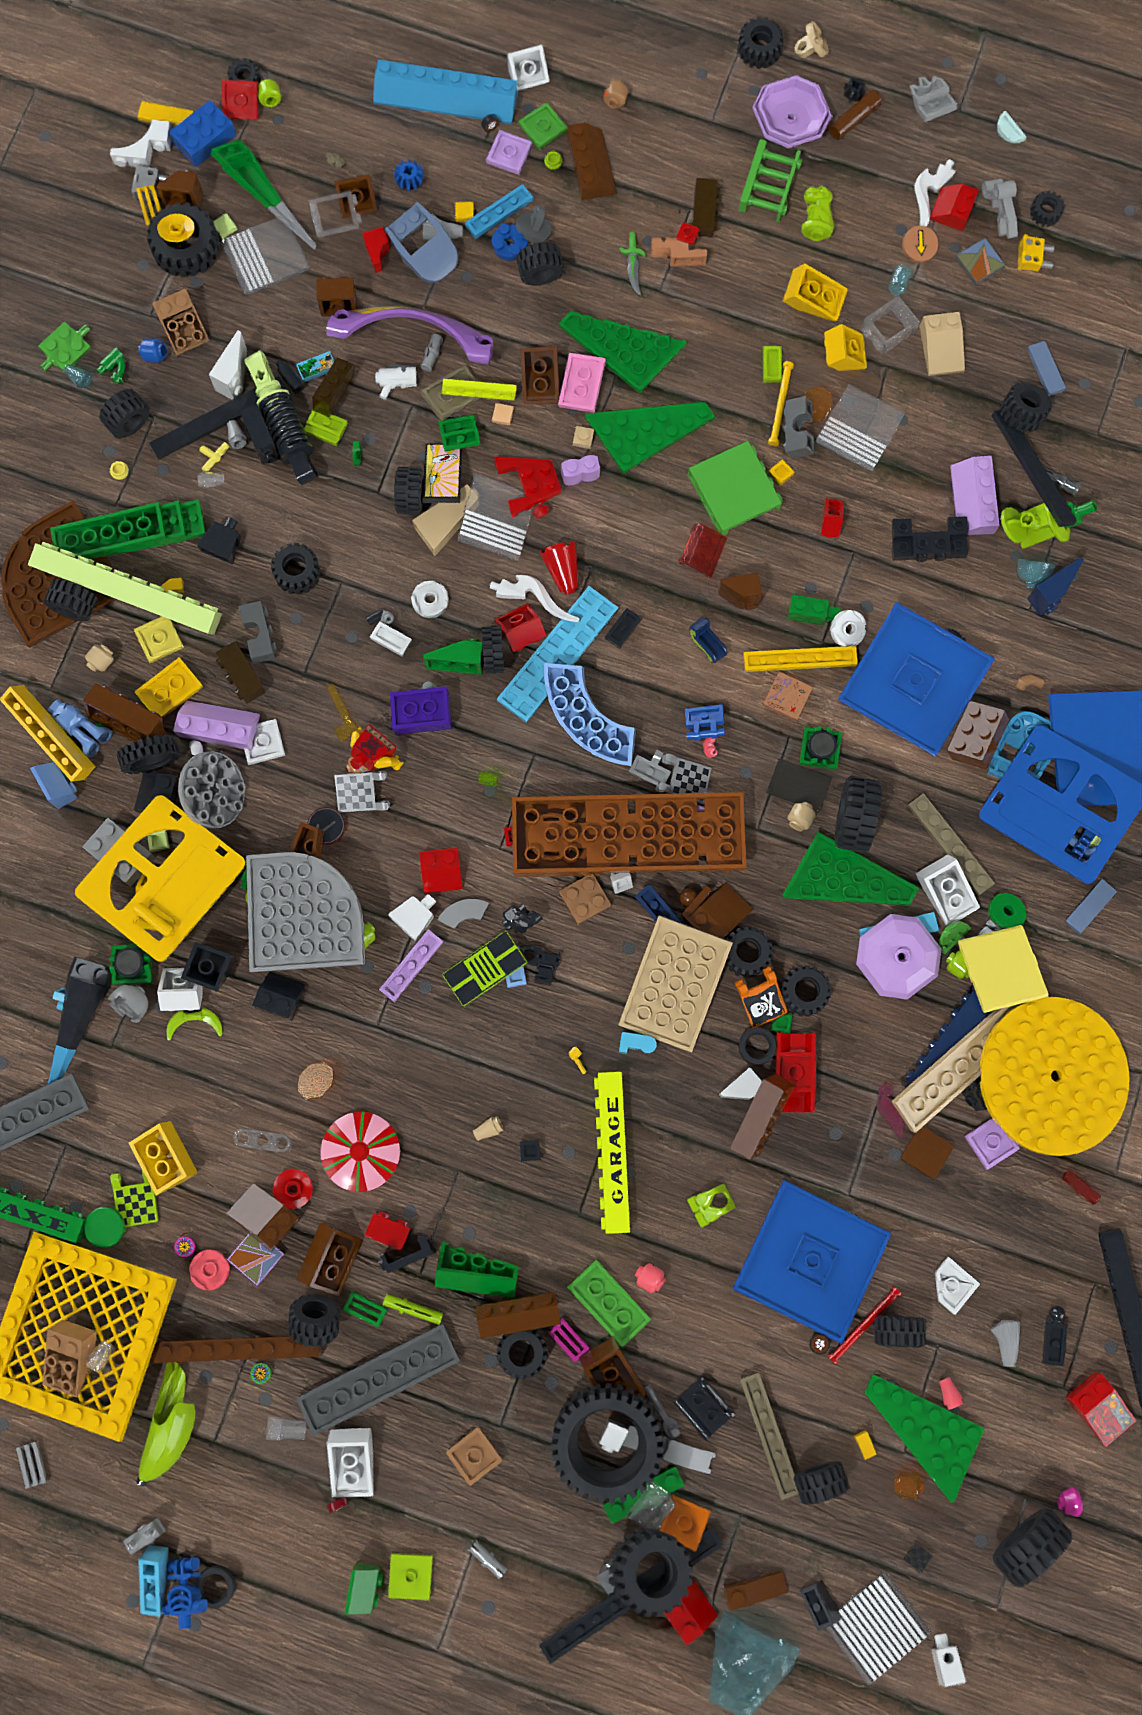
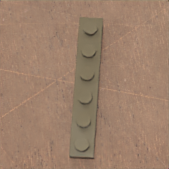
(950, 843)
(769, 1435)

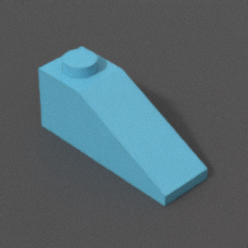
(153, 1579)

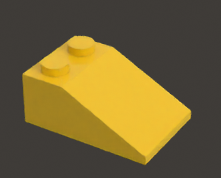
(814, 293)

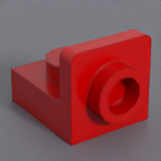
(688, 233)

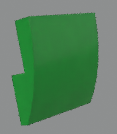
(459, 433)

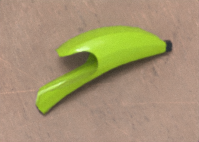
(169, 1426)

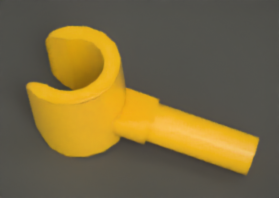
(574, 1053)

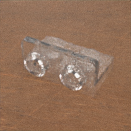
(651, 1507)

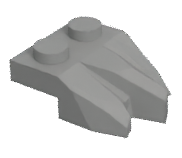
(932, 98)

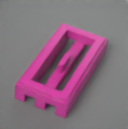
(580, 1353)

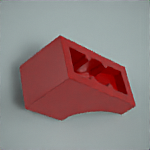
(377, 246)
(832, 518)

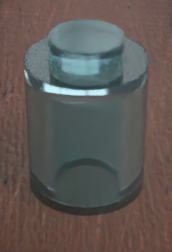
(899, 280)

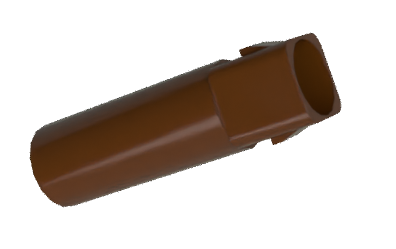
(855, 115)

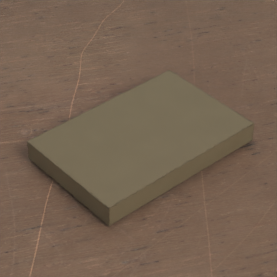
(447, 405)

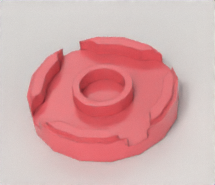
(209, 1270)

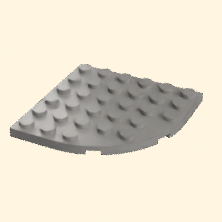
(301, 914)

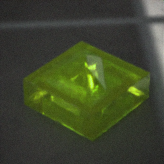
(488, 779)

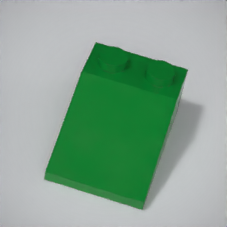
(457, 657)

